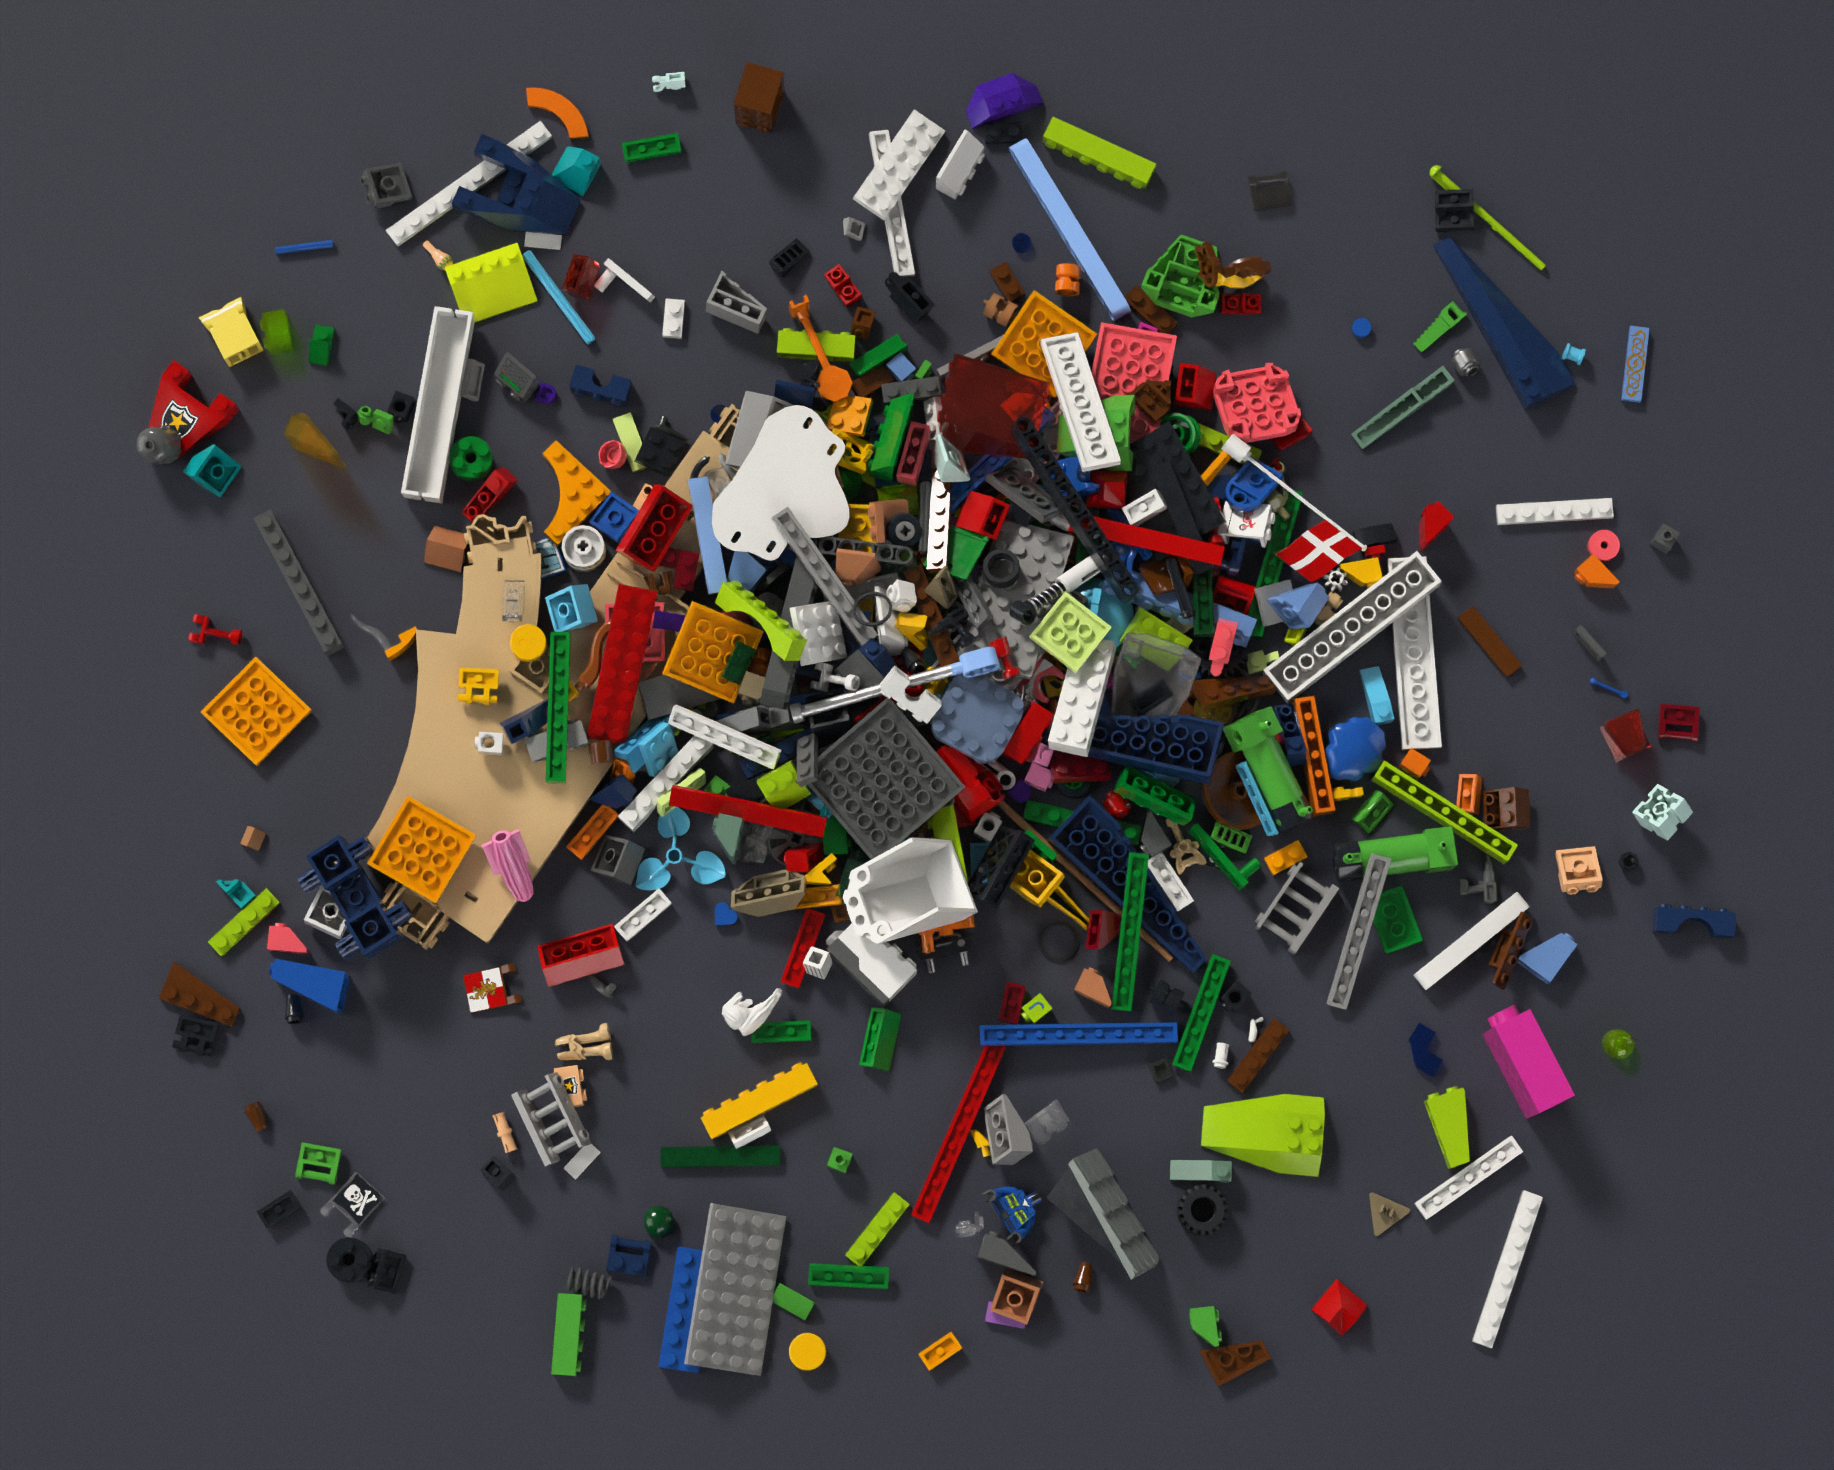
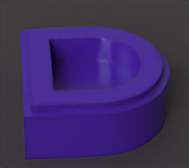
(546, 394)
(1020, 792)

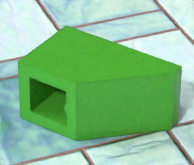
(1203, 1323)

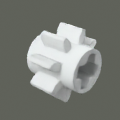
(1334, 585)

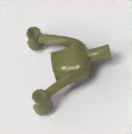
(1277, 499)

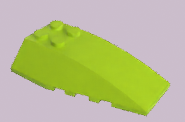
(1269, 1131)

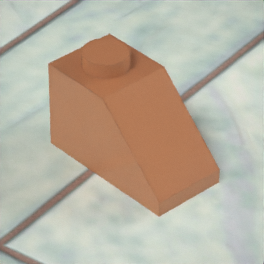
(1093, 987)

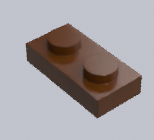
(1007, 282)

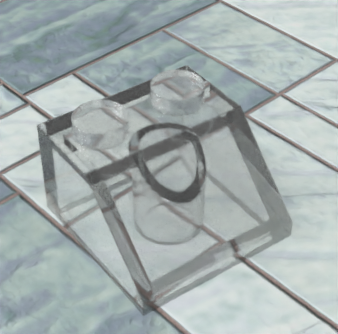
(1047, 1122)

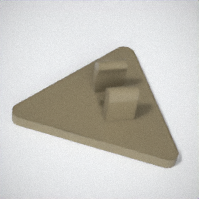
(1385, 1212)

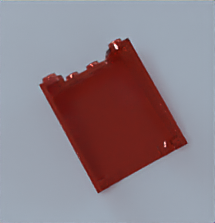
(985, 403)

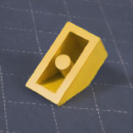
(1363, 572)

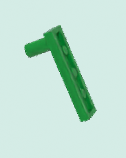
(1236, 876)

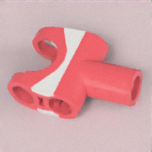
(1042, 669)

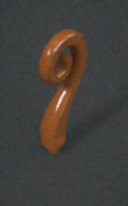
(592, 672)

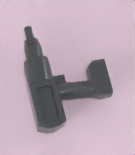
(1487, 886)

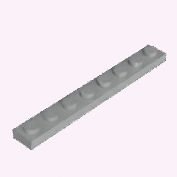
(823, 574)
(1358, 931)

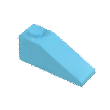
(1376, 696)

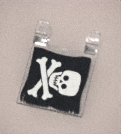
(356, 1201)

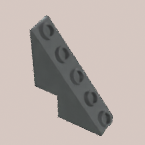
(762, 721)

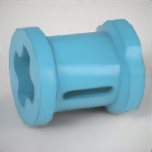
(1573, 354)

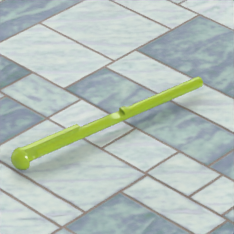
(1447, 184)

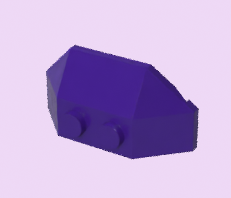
(1001, 99)

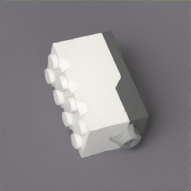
(872, 965)

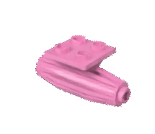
(509, 857)

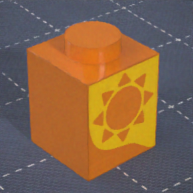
(1415, 764)

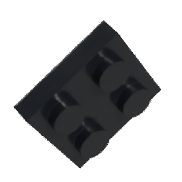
(659, 452)

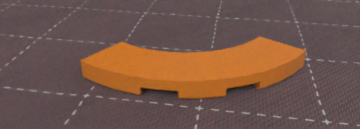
(561, 107)

